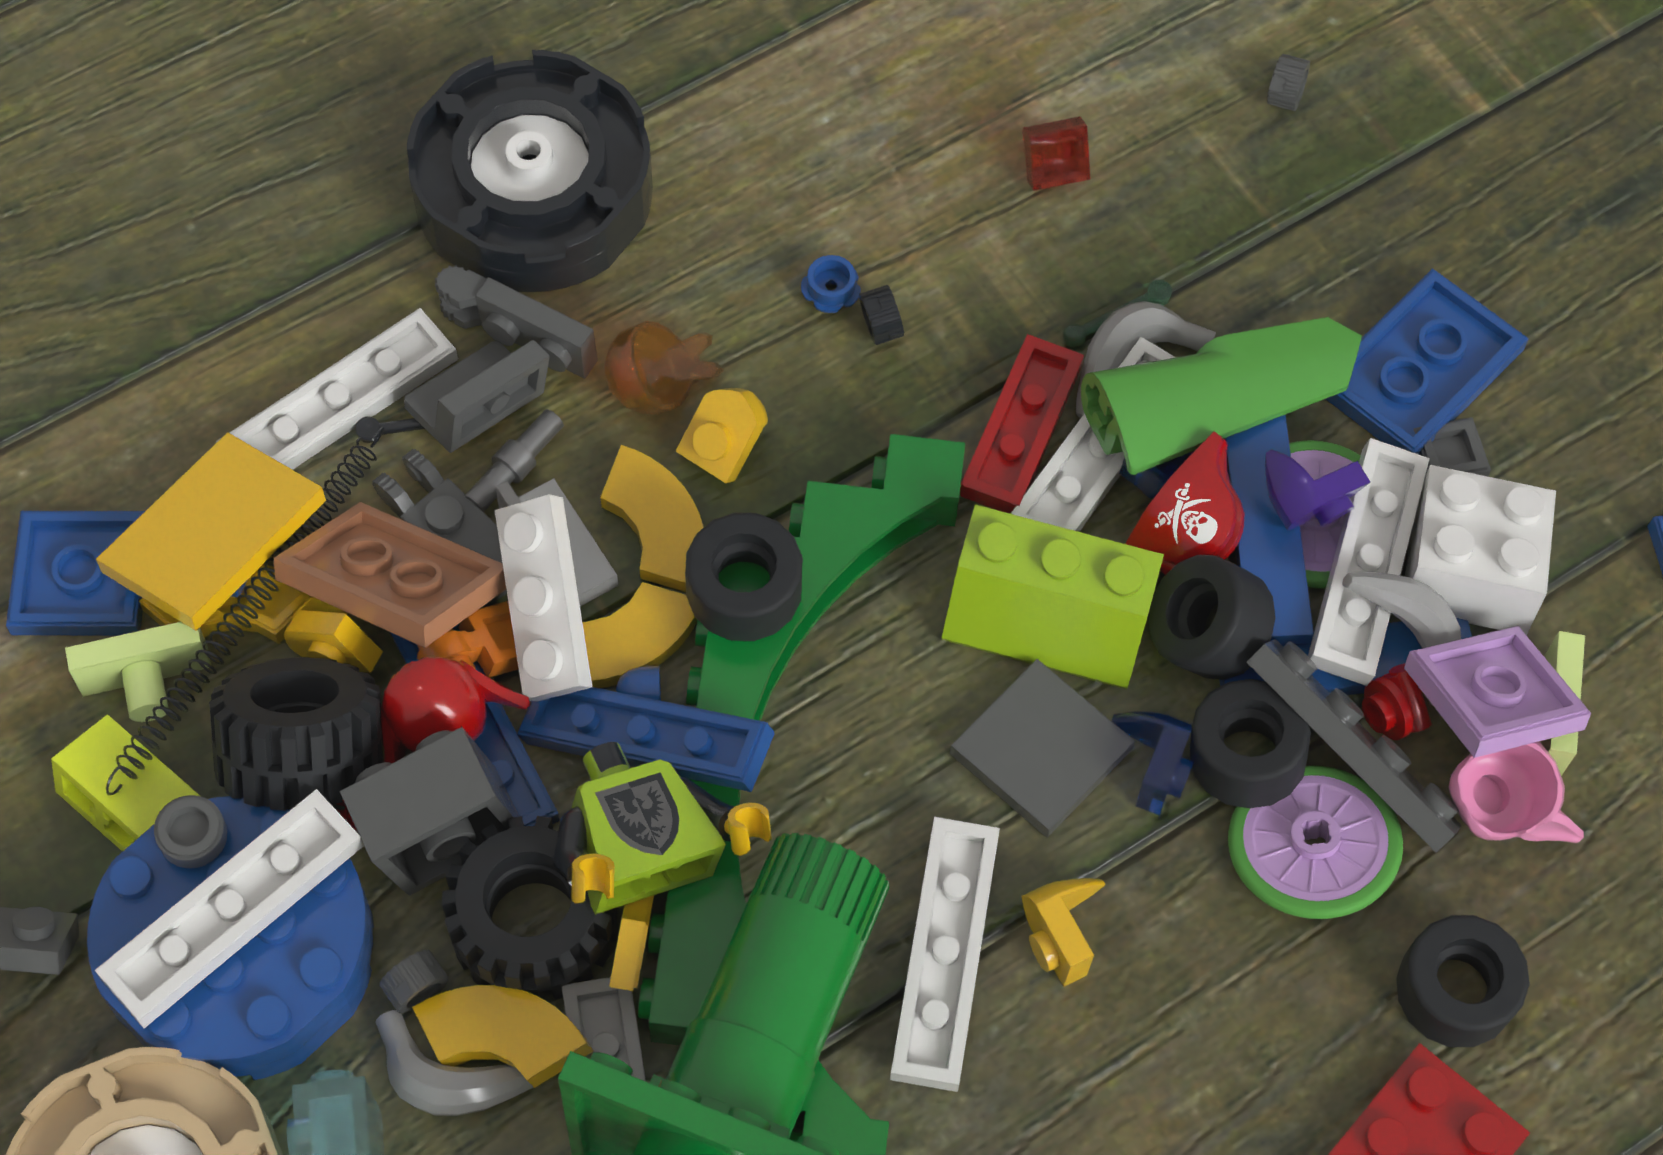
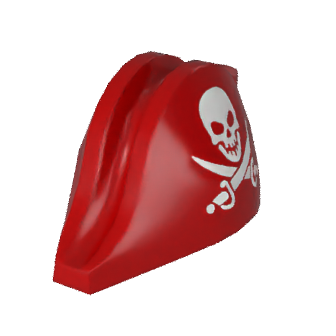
(1193, 510)

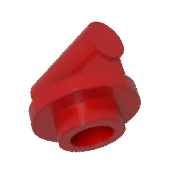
(1395, 705)

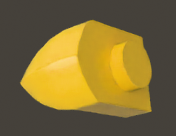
(724, 432)
(329, 633)
(1055, 934)

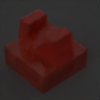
(1056, 153)

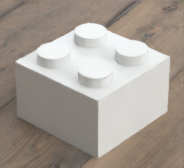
(1483, 546)

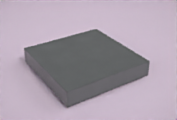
(1042, 747)

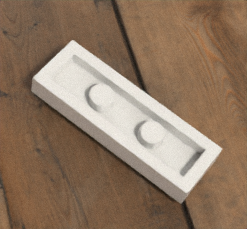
(543, 598)

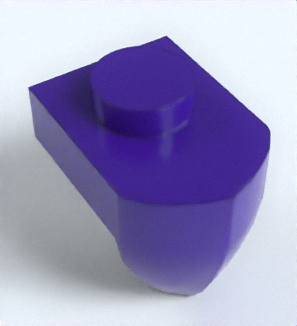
(1302, 499)

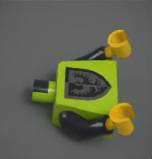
(645, 831)

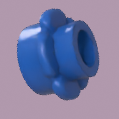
(835, 271)

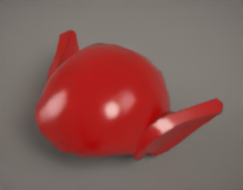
(438, 697)

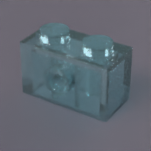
(335, 1116)

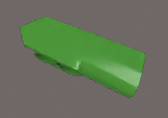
(1226, 387)

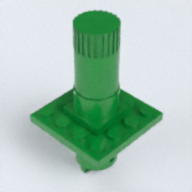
(758, 1028)

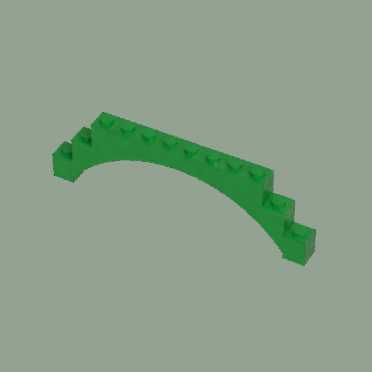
(840, 538)

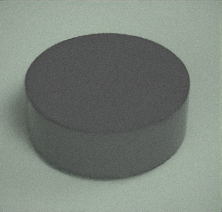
(190, 831)

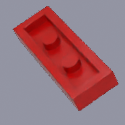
(1021, 424)

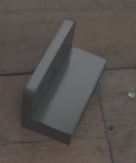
(478, 392)

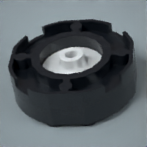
(531, 170)

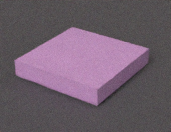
(1496, 691)

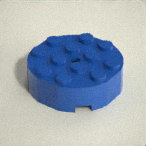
(276, 992)

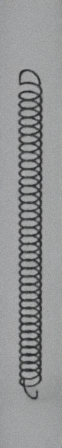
(154, 731)

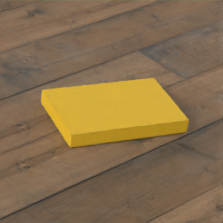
(211, 530)

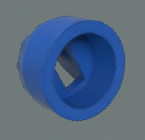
(641, 682)

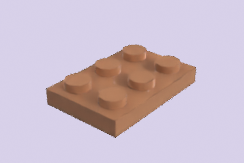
(391, 573)

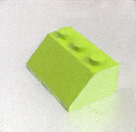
(1051, 596)

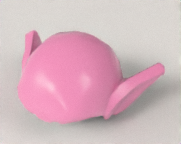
(1513, 796)

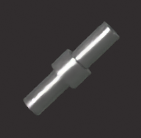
(515, 459)

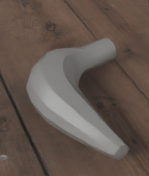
(1125, 327)
(1410, 601)
(440, 1087)

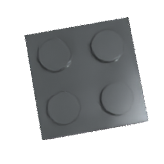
(427, 808)

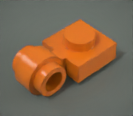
(483, 638)

